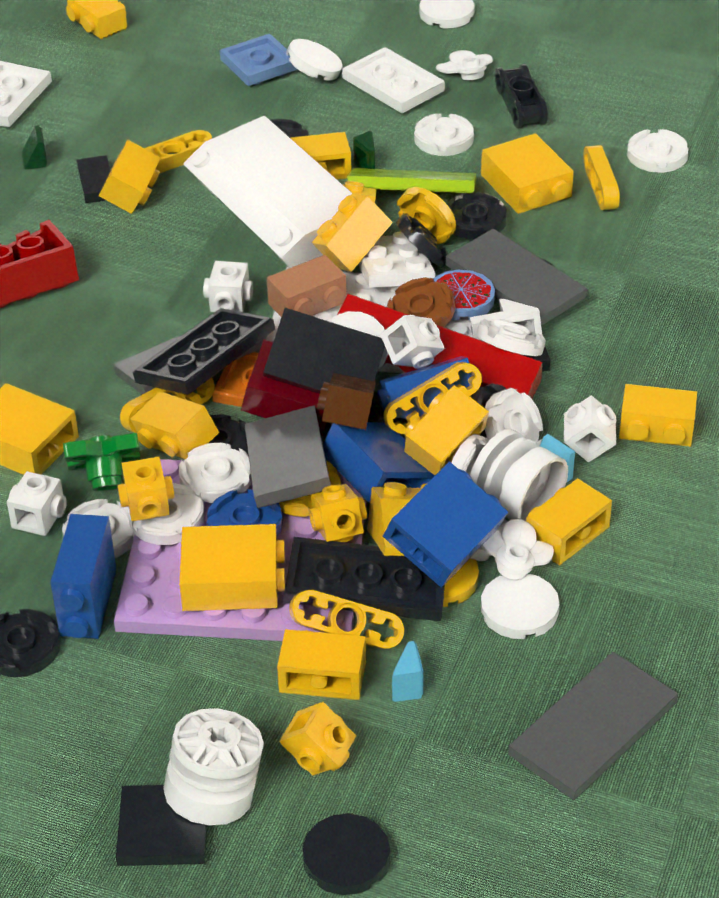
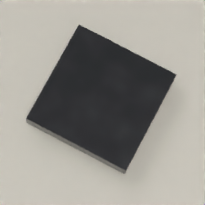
(154, 832)

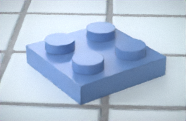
(257, 59)

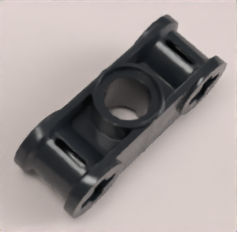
(521, 96)

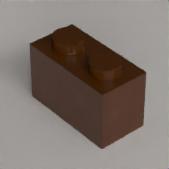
(346, 400)

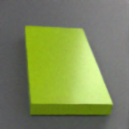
(405, 179)

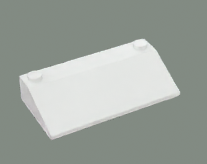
(270, 186)

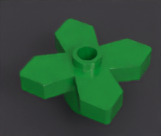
(102, 458)

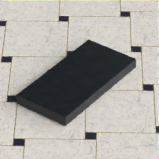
(204, 351)
(363, 577)

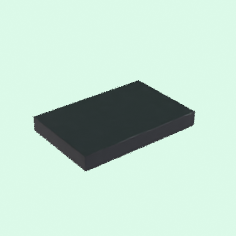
(312, 349)

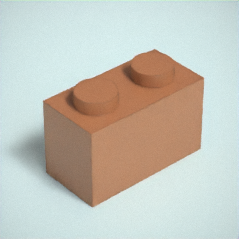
(307, 287)

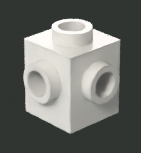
(228, 286)
(412, 341)
(590, 428)
(36, 503)

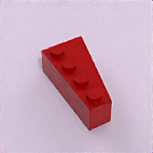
(36, 264)

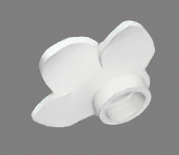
(466, 63)
(517, 549)

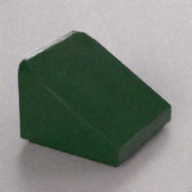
(34, 150)
(364, 150)

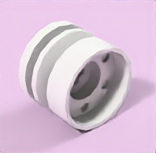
(518, 472)
(213, 766)

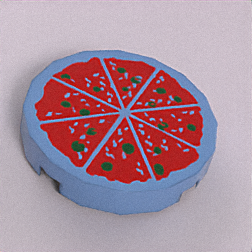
(471, 292)

